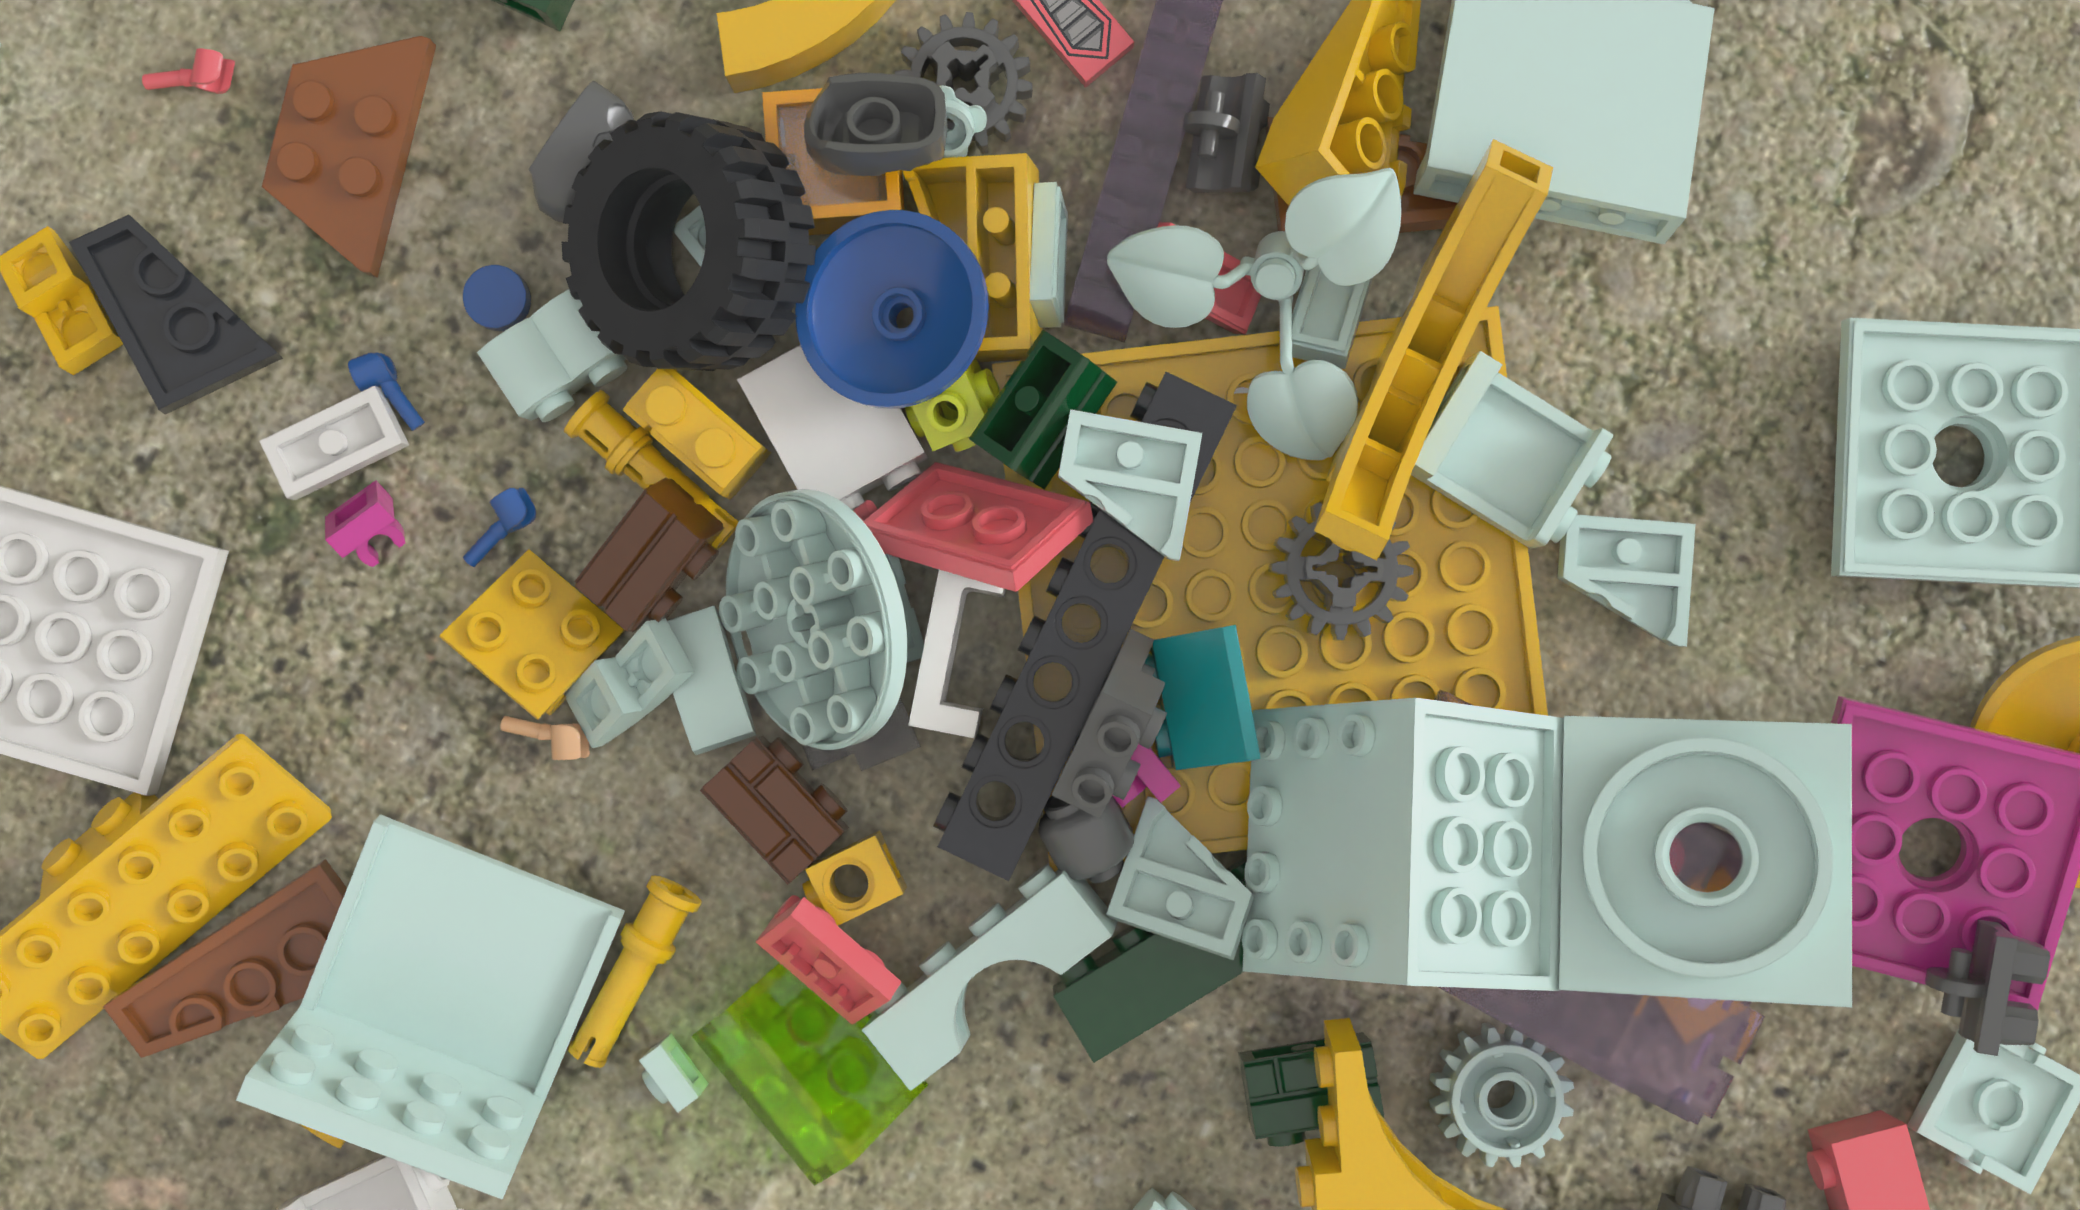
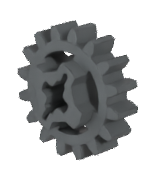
(982, 65)
(1337, 600)

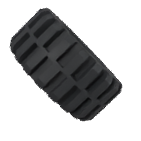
(625, 234)

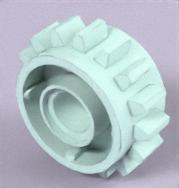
(1521, 1124)

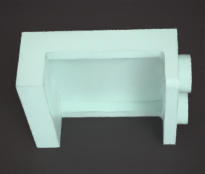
(1509, 455)

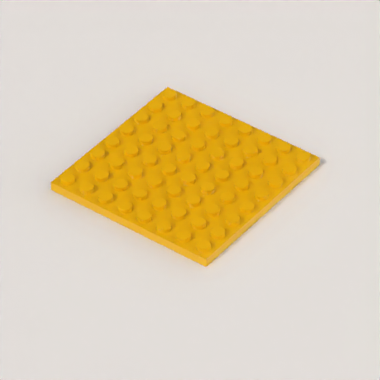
(1458, 632)

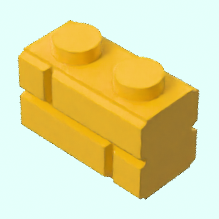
(697, 431)

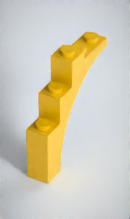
(1427, 346)
(1358, 1155)

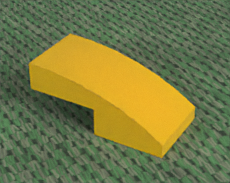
(61, 300)

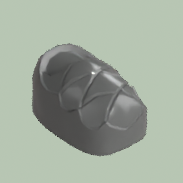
(876, 124)
(567, 150)

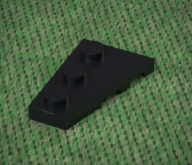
(166, 317)

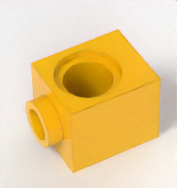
(874, 859)

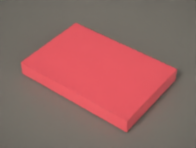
(978, 525)

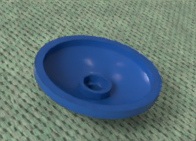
(861, 285)

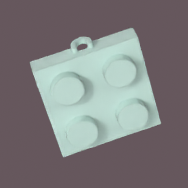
(1998, 1109)

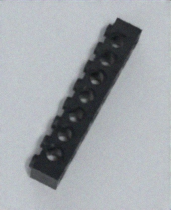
(1000, 841)

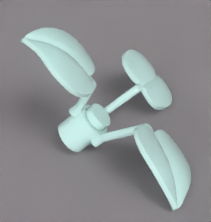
(1335, 222)

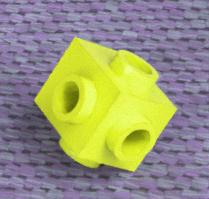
(956, 411)

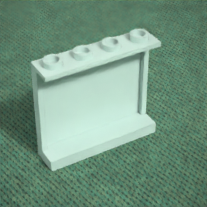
(1585, 88)

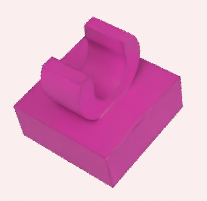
(359, 520)
(1151, 775)

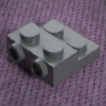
(1117, 723)

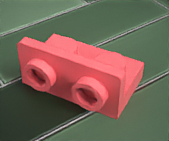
(828, 959)

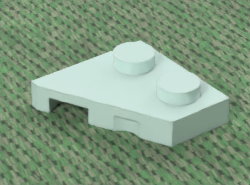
(1134, 474)
(1633, 570)
(1179, 888)

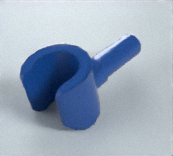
(380, 371)
(514, 513)

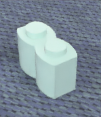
(549, 360)

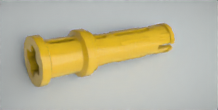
(631, 453)
(645, 944)

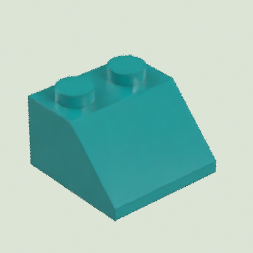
(1204, 699)

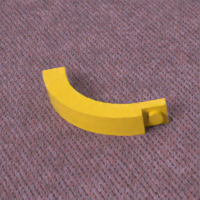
(790, 37)

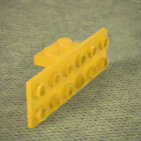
(145, 886)

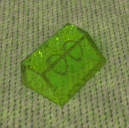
(805, 1072)

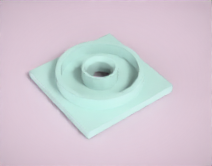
(2022, 403)
(1765, 936)

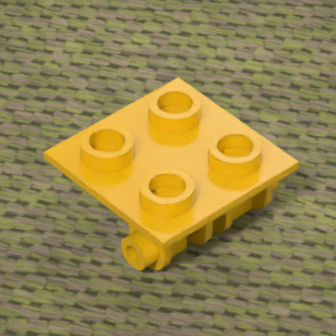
(532, 634)

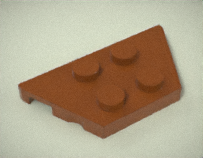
(348, 143)

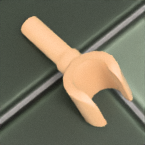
(567, 740)

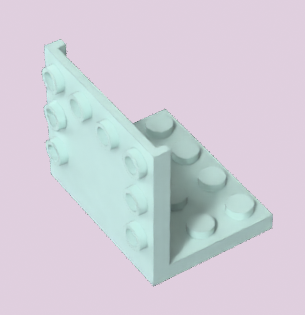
(1406, 845)
(437, 1008)

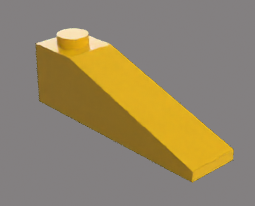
(1347, 101)

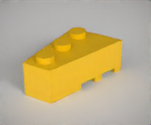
(991, 210)

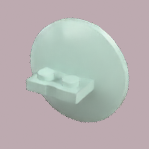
(820, 619)

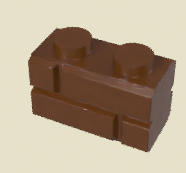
(651, 555)
(776, 806)

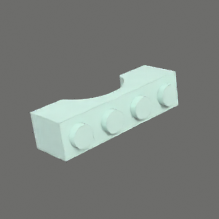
(1050, 925)

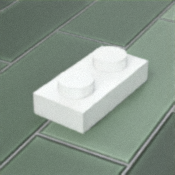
(334, 443)

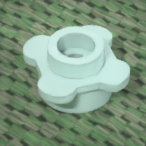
(966, 120)

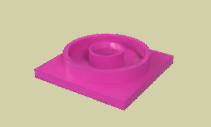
(2015, 827)

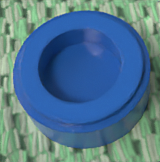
(496, 297)

